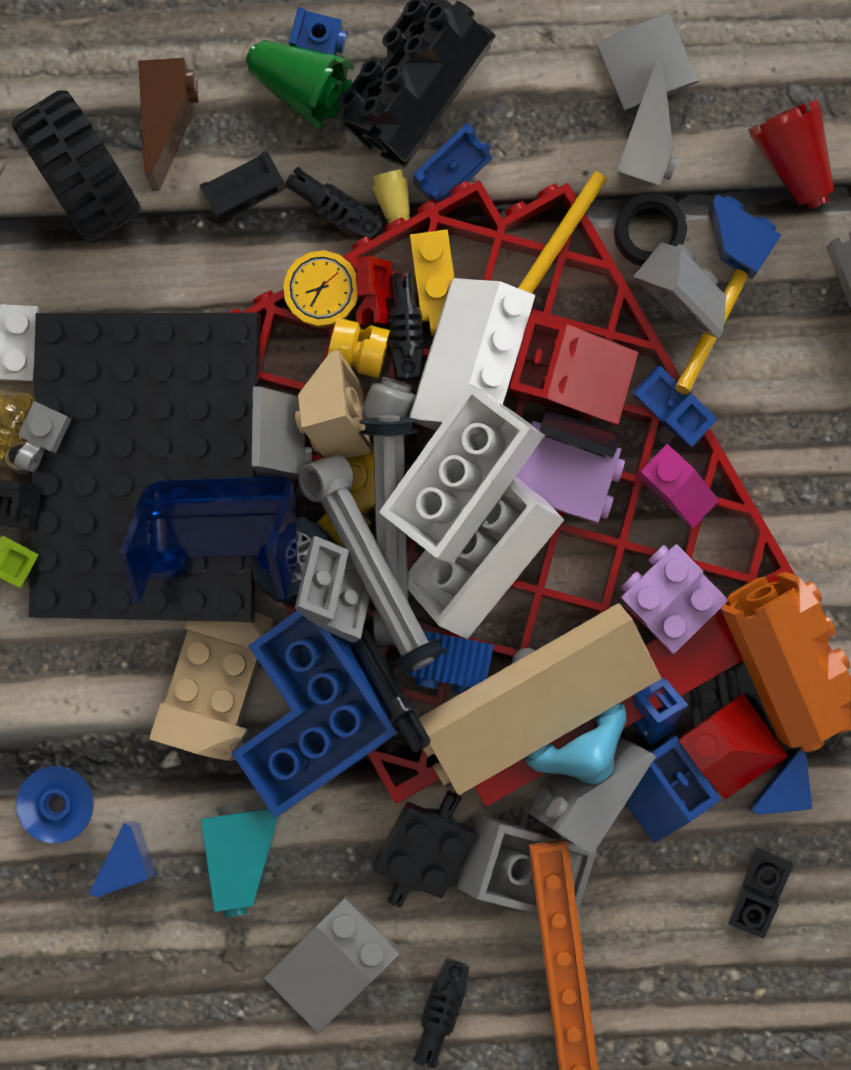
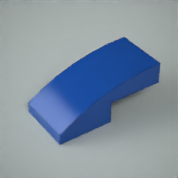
(678, 412)

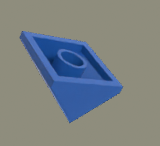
(126, 862)

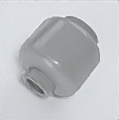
(388, 398)

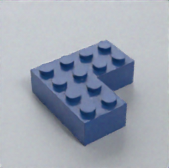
(332, 719)

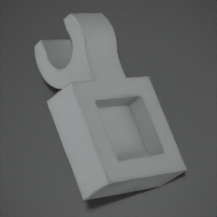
(43, 430)

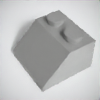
(684, 288)

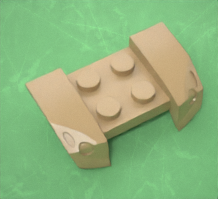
(211, 688)

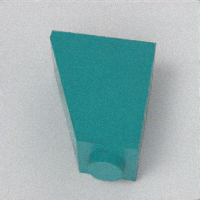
(237, 857)

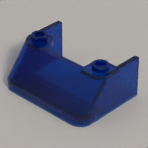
(211, 521)

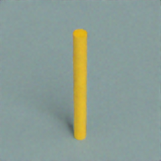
(563, 232)
(706, 341)

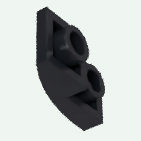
(760, 893)

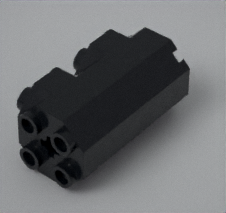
(426, 66)

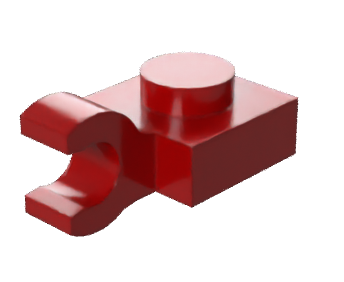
(375, 285)

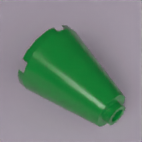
(301, 78)

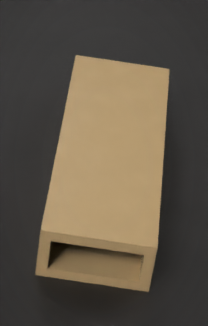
(538, 699)

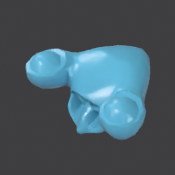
(588, 755)

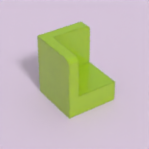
(15, 561)

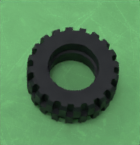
(76, 166)

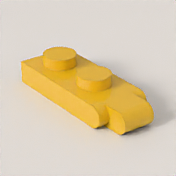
(432, 273)

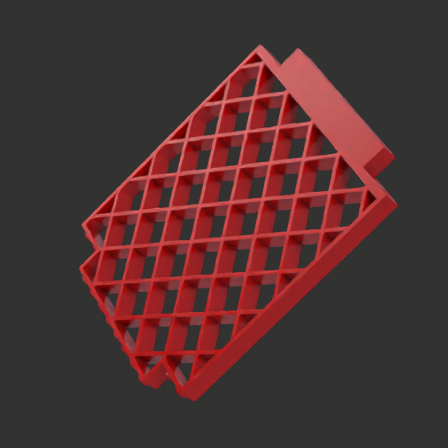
(713, 645)

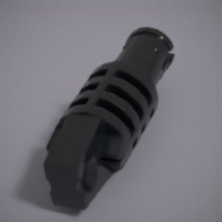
(335, 206)
(405, 328)
(441, 1010)

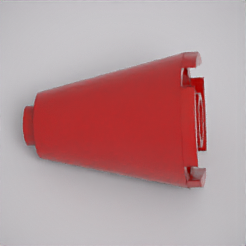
(798, 152)

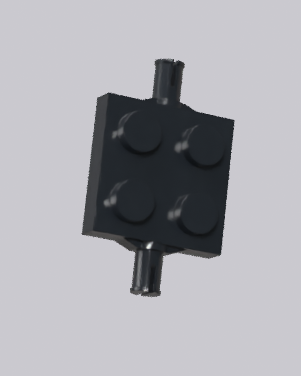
(424, 849)

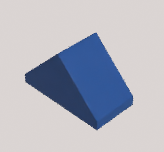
(787, 788)

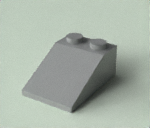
(650, 140)
(276, 440)
(587, 810)
(501, 868)
(332, 964)

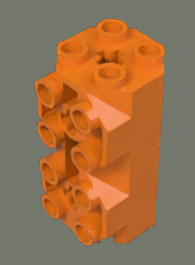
(789, 659)

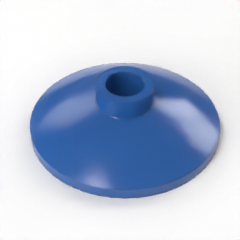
(35, 809)

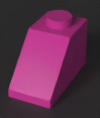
(678, 486)

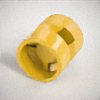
(361, 347)

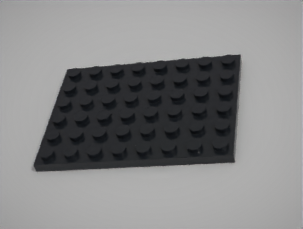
(146, 407)

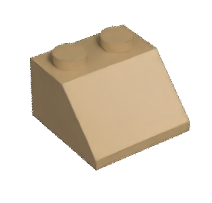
(332, 410)

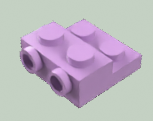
(672, 597)

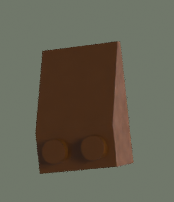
(166, 111)

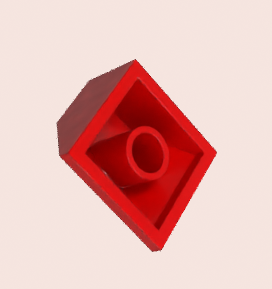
(732, 746)

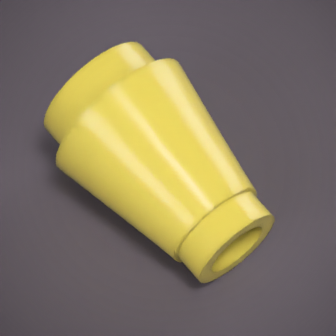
(392, 194)

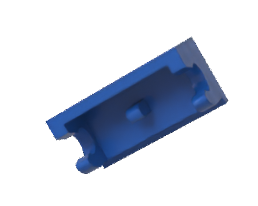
(452, 164)

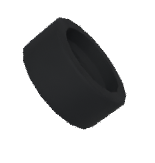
(646, 201)

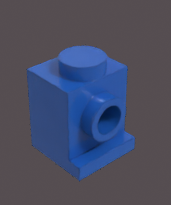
(307, 22)
(659, 722)

